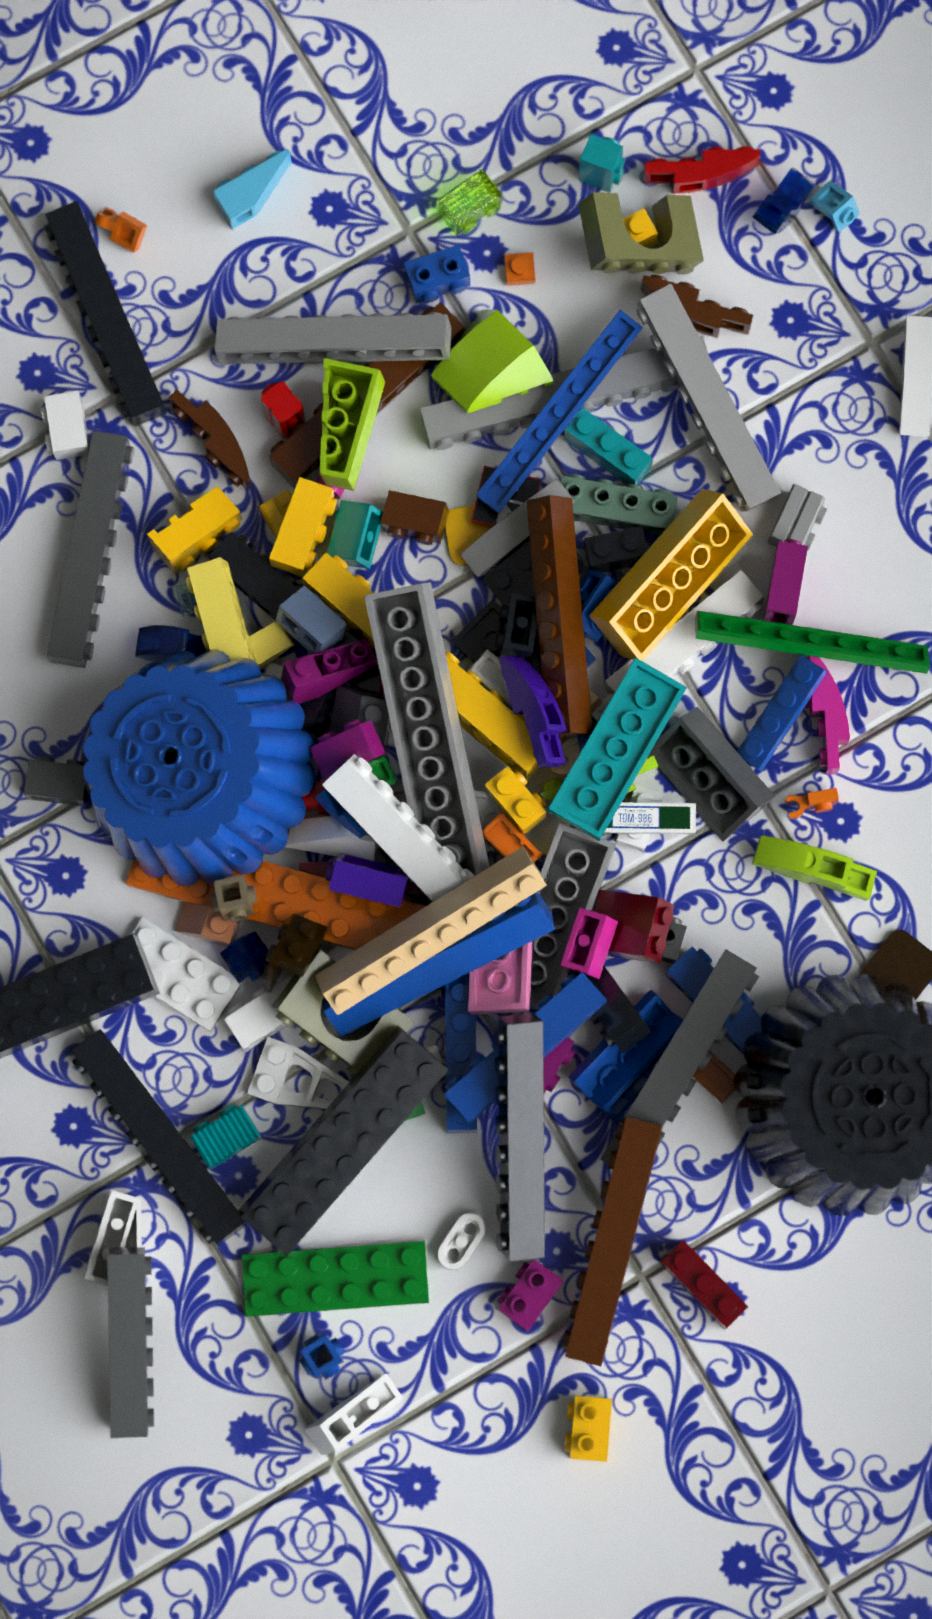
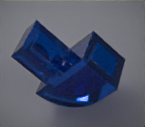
(785, 203)
(162, 641)

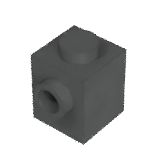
(674, 941)

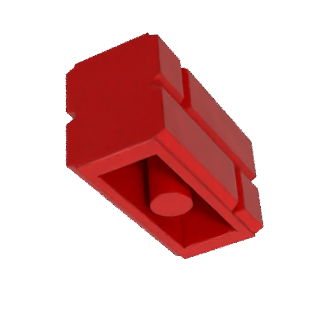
(281, 408)

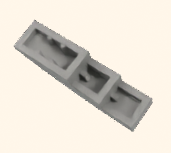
(506, 535)

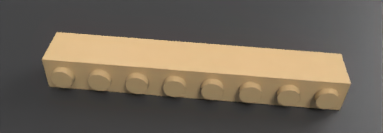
(430, 930)

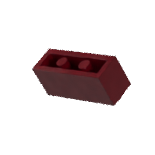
(704, 1285)

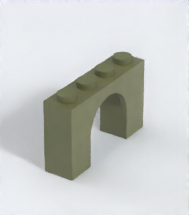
(613, 249)
(301, 1005)

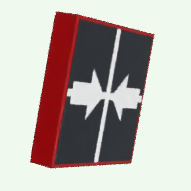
(485, 516)

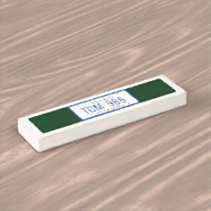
(654, 818)

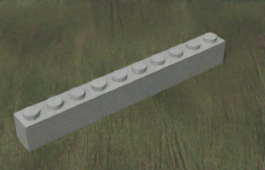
(631, 376)

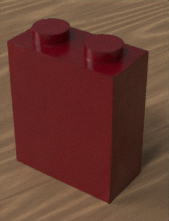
(640, 926)

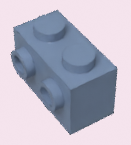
(311, 621)

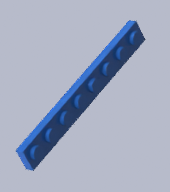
(559, 411)

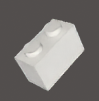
(66, 425)

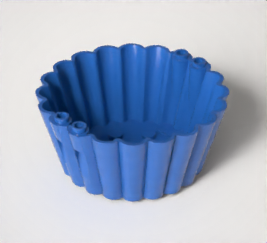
(234, 772)

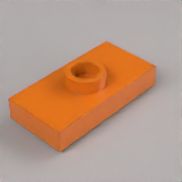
(507, 838)

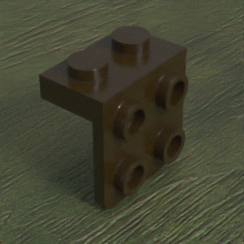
(294, 950)

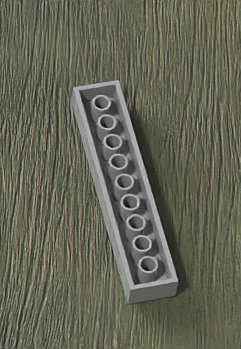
(426, 720)

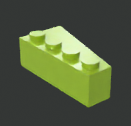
(347, 419)

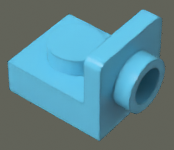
(836, 205)

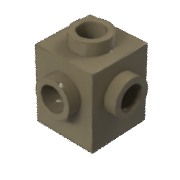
(234, 898)

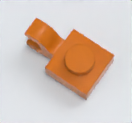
(124, 228)
(819, 800)

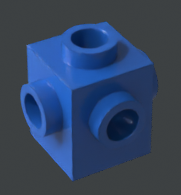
(313, 1347)

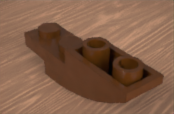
(706, 315)
(221, 443)

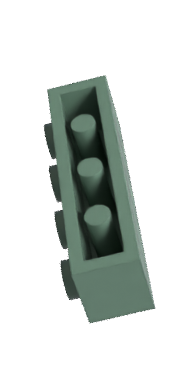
(619, 505)

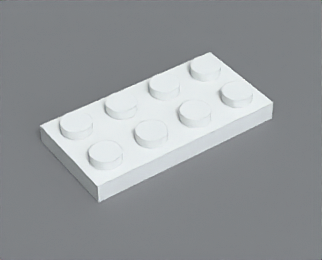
(186, 977)

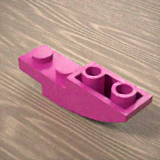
(834, 725)

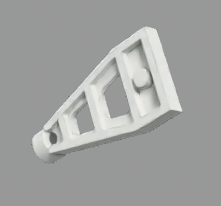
(272, 1072)

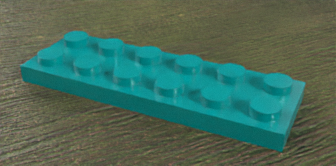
(617, 749)

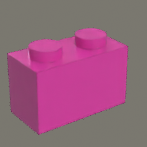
(589, 943)

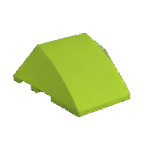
(490, 364)

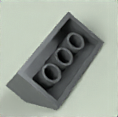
(710, 773)

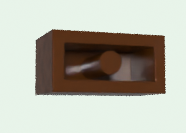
(414, 517)

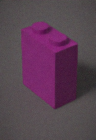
(785, 582)

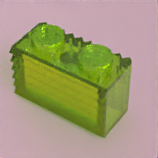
(469, 203)

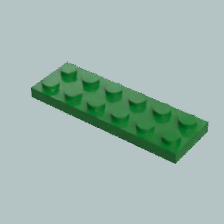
(335, 1279)

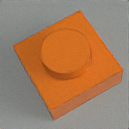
(519, 269)

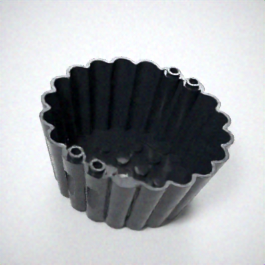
(810, 1088)

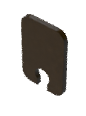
(902, 961)

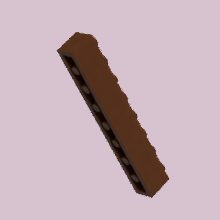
(301, 451)
(560, 609)
(613, 1241)

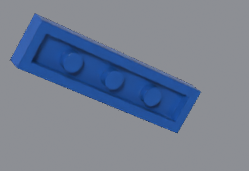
(781, 712)

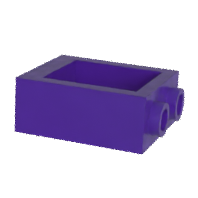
(368, 879)

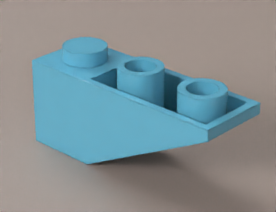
(247, 193)

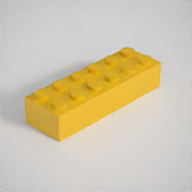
(671, 575)

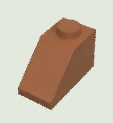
(206, 924)

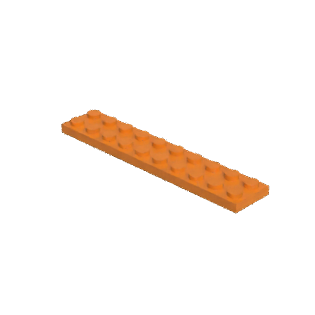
(288, 892)

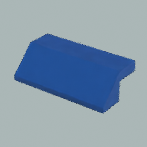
(616, 1078)

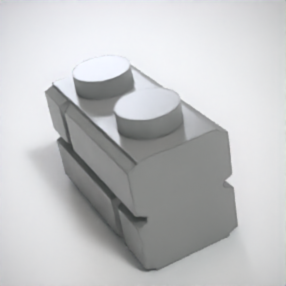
(798, 517)

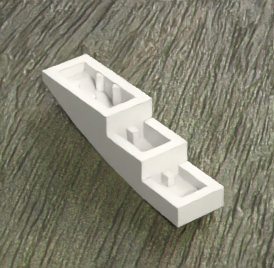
(916, 377)

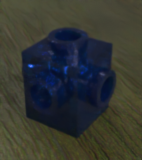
(246, 957)

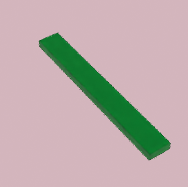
(811, 642)

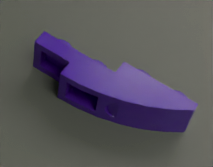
(534, 700)

